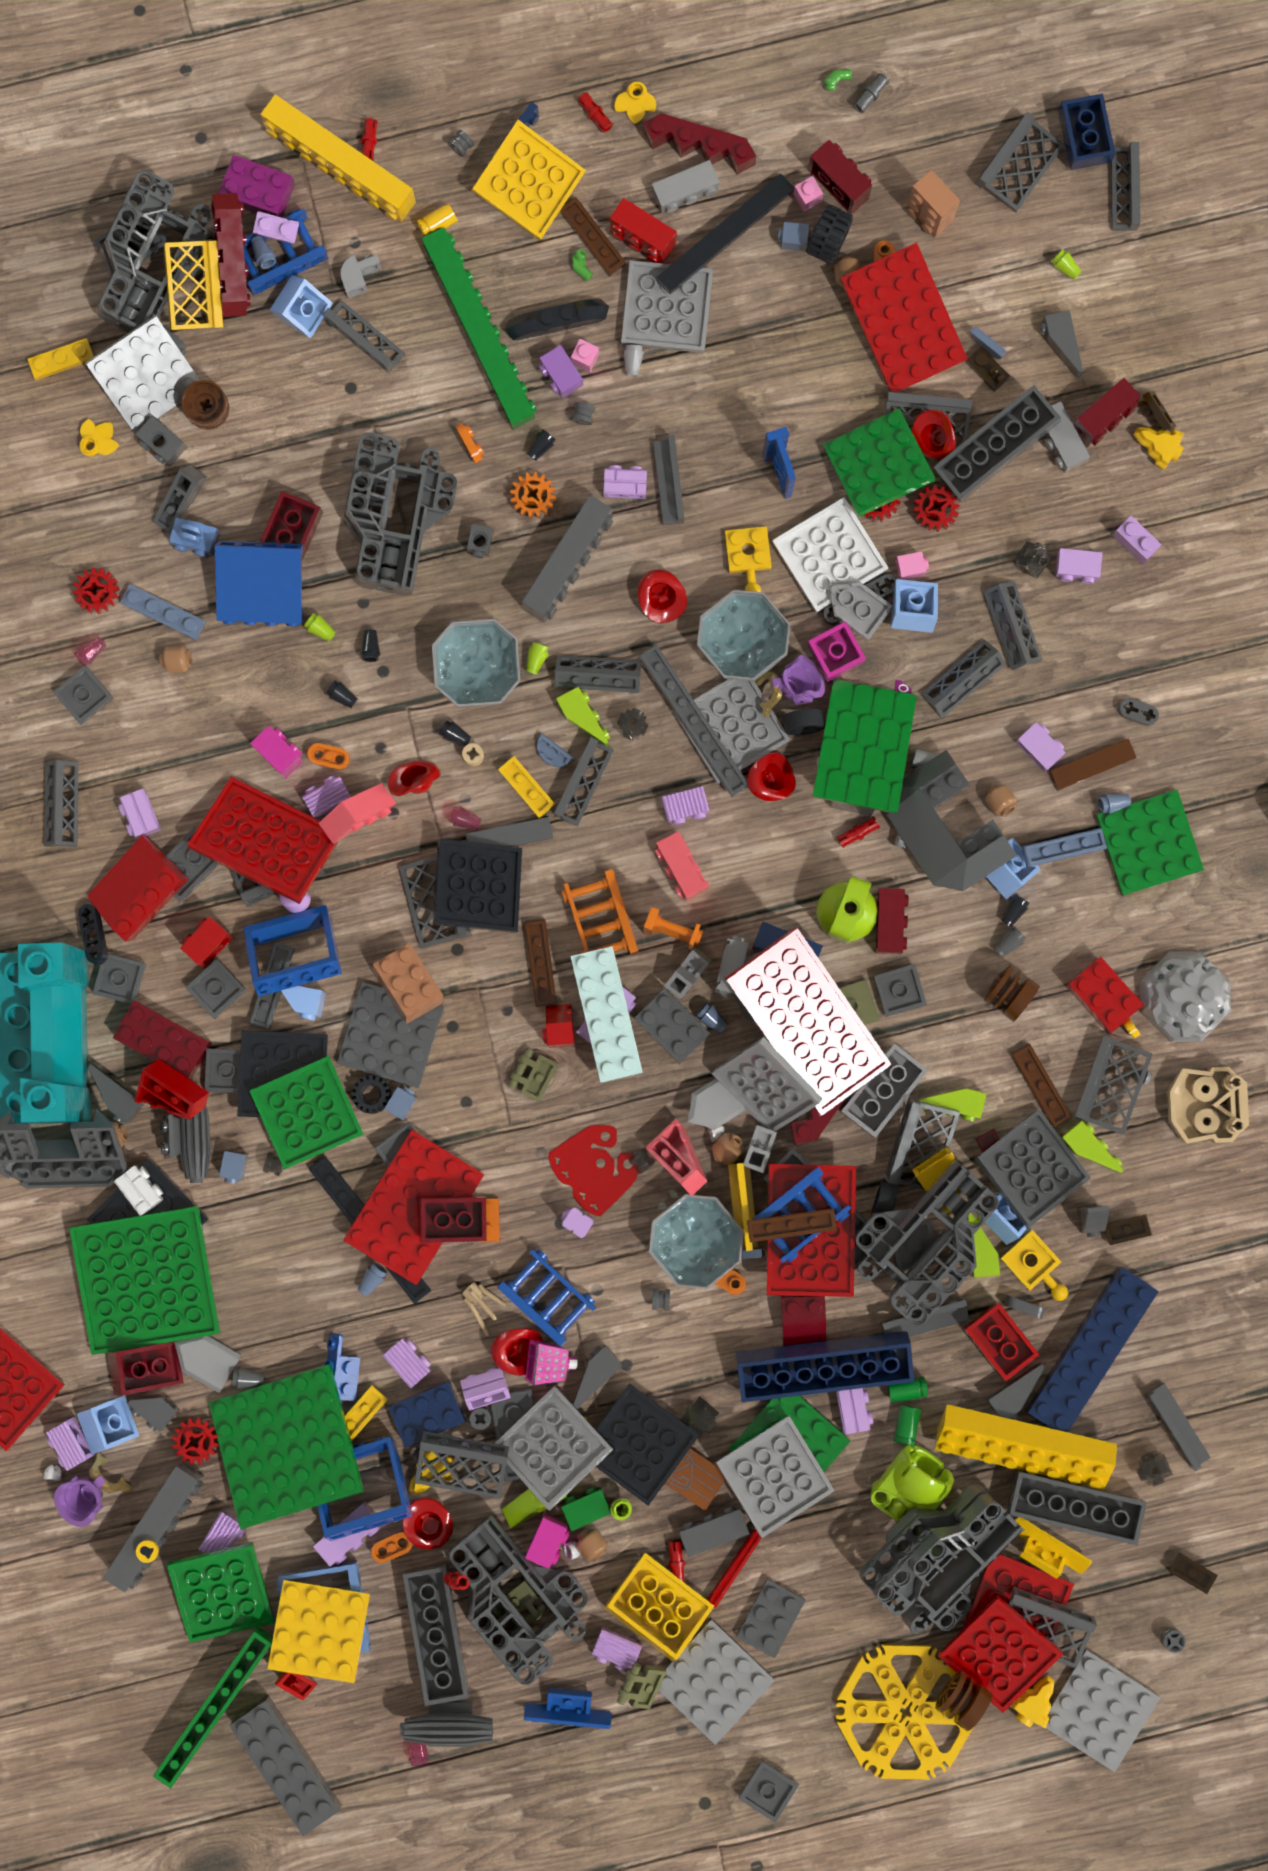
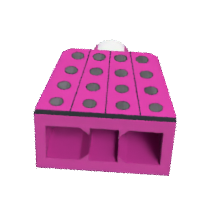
(547, 1363)

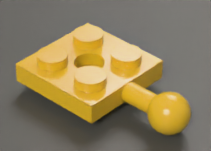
(740, 562)
(1045, 1263)

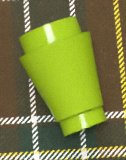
(1066, 264)
(318, 626)
(536, 656)
(625, 1510)

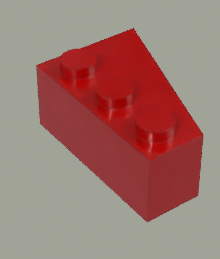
(559, 1026)
(170, 1090)

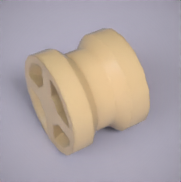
(473, 758)

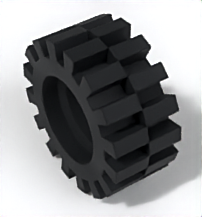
(361, 1085)

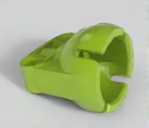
(836, 921)
(912, 1483)

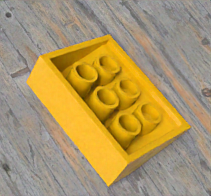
(659, 1607)

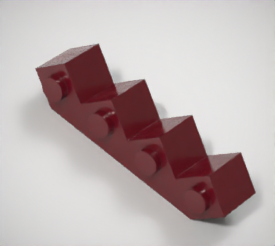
(692, 136)
(230, 246)
(811, 1129)

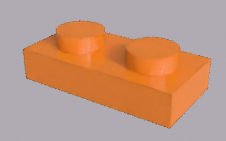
(492, 1220)

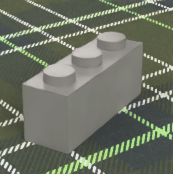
(685, 187)
(1066, 442)

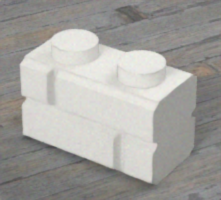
(139, 1189)

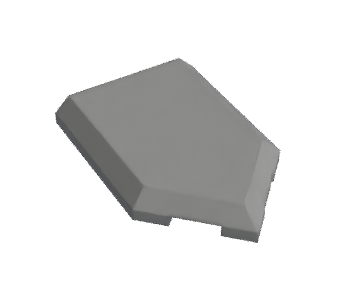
(859, 607)
(713, 1106)
(206, 1360)

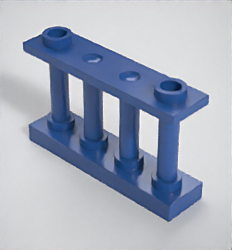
(295, 264)
(796, 1192)
(527, 1302)

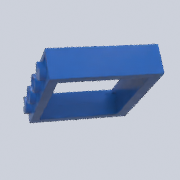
(285, 927)
(378, 1519)

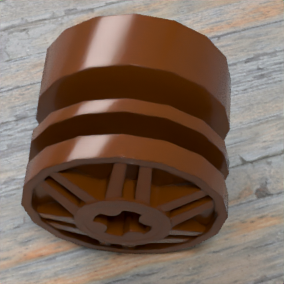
(201, 393)
(1011, 993)
(961, 1699)

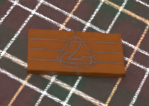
(696, 1479)

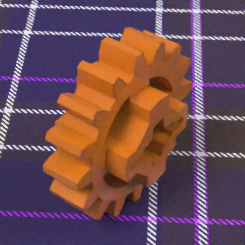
(539, 490)

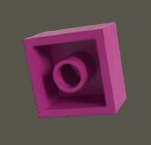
(836, 651)
(277, 752)
(546, 1541)

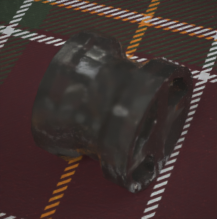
(641, 1160)
(272, 1164)

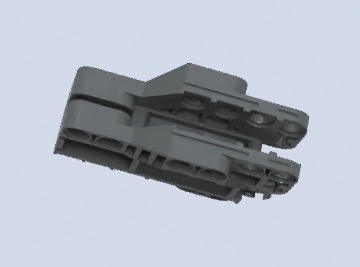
(125, 270)
(371, 533)
(899, 1224)
(938, 1558)
(540, 1579)

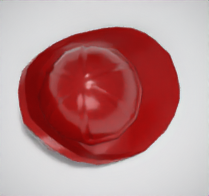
(934, 434)
(661, 596)
(413, 777)
(771, 778)
(511, 1350)
(429, 1525)

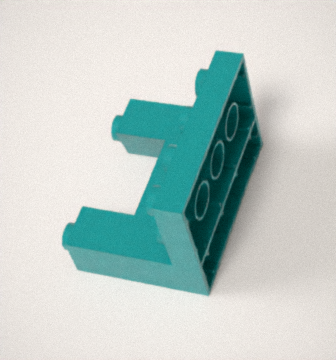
(44, 1034)

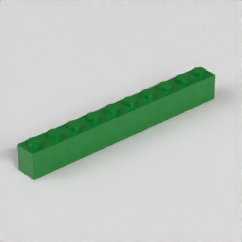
(478, 327)

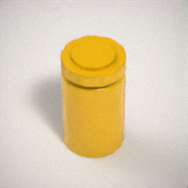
(440, 218)

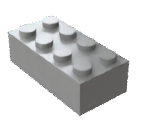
(882, 1096)

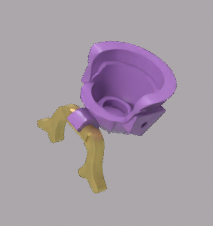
(797, 683)
(81, 1498)

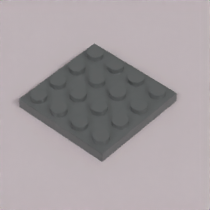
(382, 1041)
(1032, 1168)

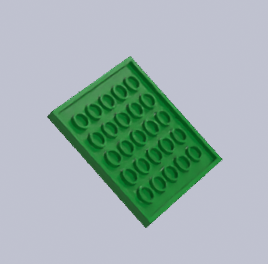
(145, 1280)
(286, 1447)

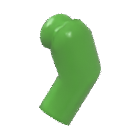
(835, 76)
(579, 263)

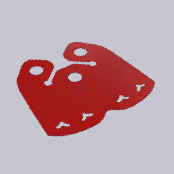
(584, 1175)

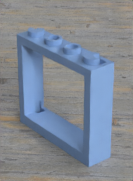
(355, 1585)

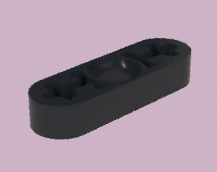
(99, 941)

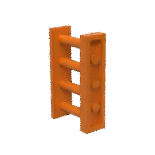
(613, 903)
(656, 924)

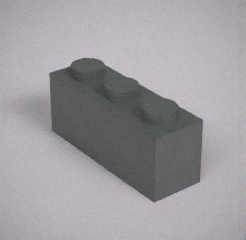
(713, 1530)

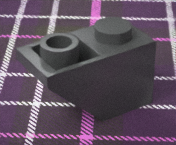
(155, 1410)

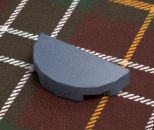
(987, 343)
(552, 753)
(755, 1253)

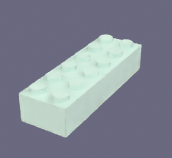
(606, 1014)

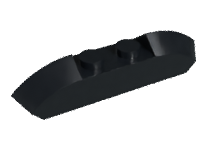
(557, 319)

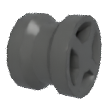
(461, 143)
(583, 413)
(660, 1299)
(479, 1416)
(1176, 1643)

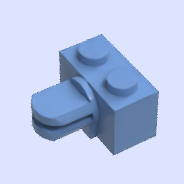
(194, 537)

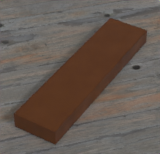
(592, 236)
(1093, 764)
(540, 963)
(1041, 1086)
(791, 1225)

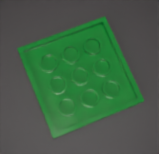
(879, 462)
(1150, 843)
(306, 1112)
(818, 1433)
(220, 1592)

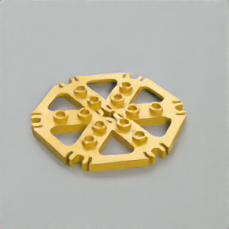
(885, 1710)

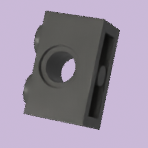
(154, 430)

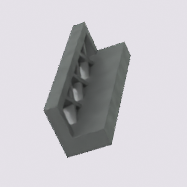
(1133, 192)
(357, 339)
(668, 481)
(1010, 625)
(597, 677)
(966, 680)
(576, 778)
(54, 821)
(945, 1315)
(1178, 1426)

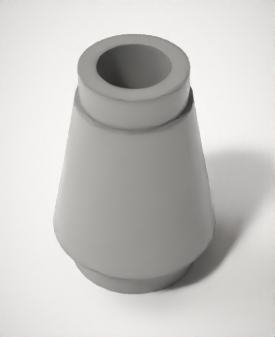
(633, 357)

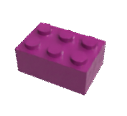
(258, 186)

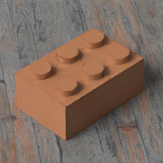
(932, 204)
(408, 983)

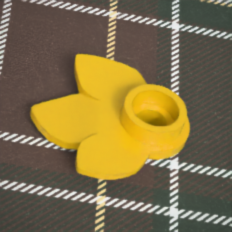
(634, 104)
(99, 436)

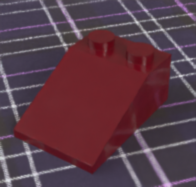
(803, 1319)
(144, 1368)

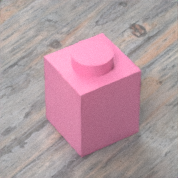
(808, 194)
(585, 355)
(911, 565)

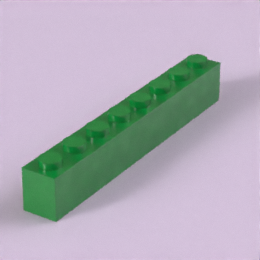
(213, 1707)

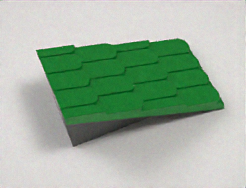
(864, 748)

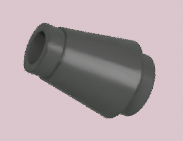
(1010, 941)
(246, 1378)

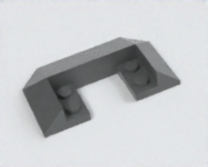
(929, 840)
(85, 1161)

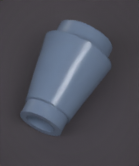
(263, 253)
(1113, 802)
(710, 1016)
(372, 1278)

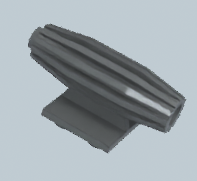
(190, 1140)
(448, 1726)

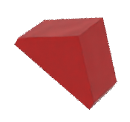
(296, 1684)

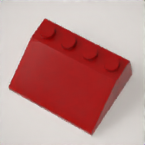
(136, 889)

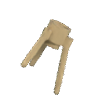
(474, 1294)

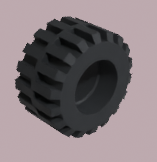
(829, 234)

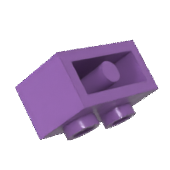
(560, 371)

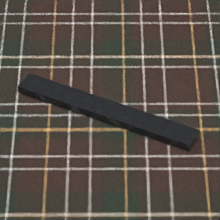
(725, 233)
(351, 1206)

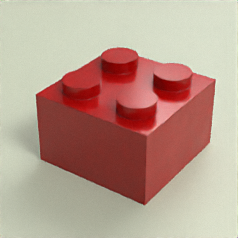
(206, 942)

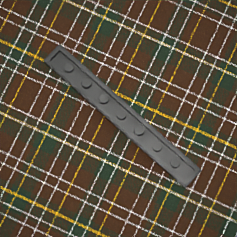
(694, 720)

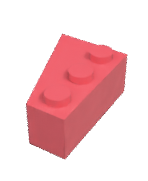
(357, 812)
(681, 866)
(677, 1156)

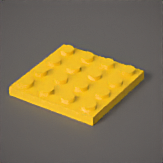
(528, 180)
(319, 1631)

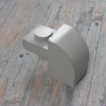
(353, 272)
(687, 973)
(759, 1149)

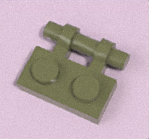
(539, 1077)
(521, 1598)
(646, 1688)

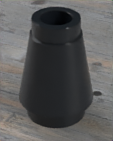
(541, 444)
(370, 647)
(341, 694)
(455, 734)
(1015, 909)

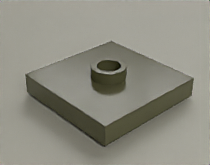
(861, 1001)

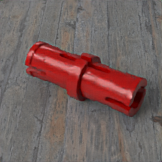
(595, 112)
(369, 138)
(858, 832)
(676, 1559)
(456, 1580)

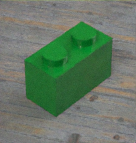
(585, 1508)

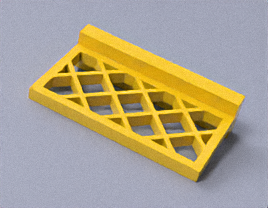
(211, 284)
(742, 1200)

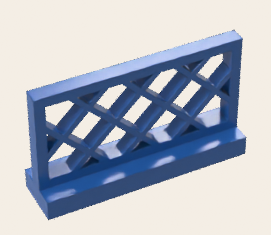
(775, 450)

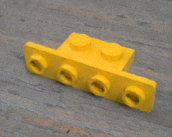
(1048, 1552)

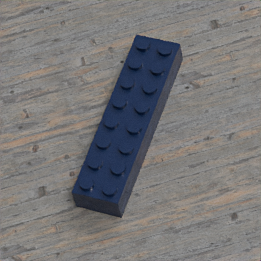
(1092, 1350)
(825, 1366)

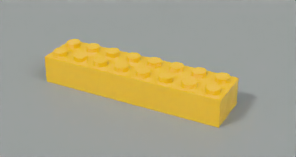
(338, 159)
(1026, 1447)

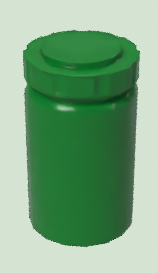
(908, 1391)
(907, 1425)

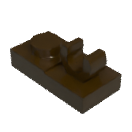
(987, 369)
(1154, 405)
(1128, 1229)
(1193, 1573)

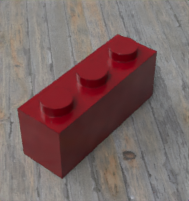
(891, 921)

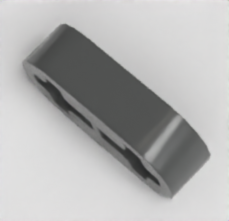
(1140, 707)
(1023, 1306)

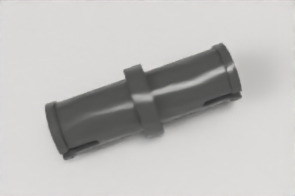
(871, 93)

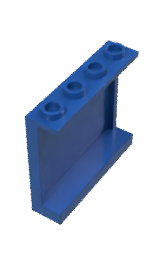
(259, 582)

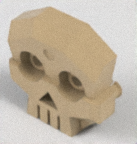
(1190, 1105)

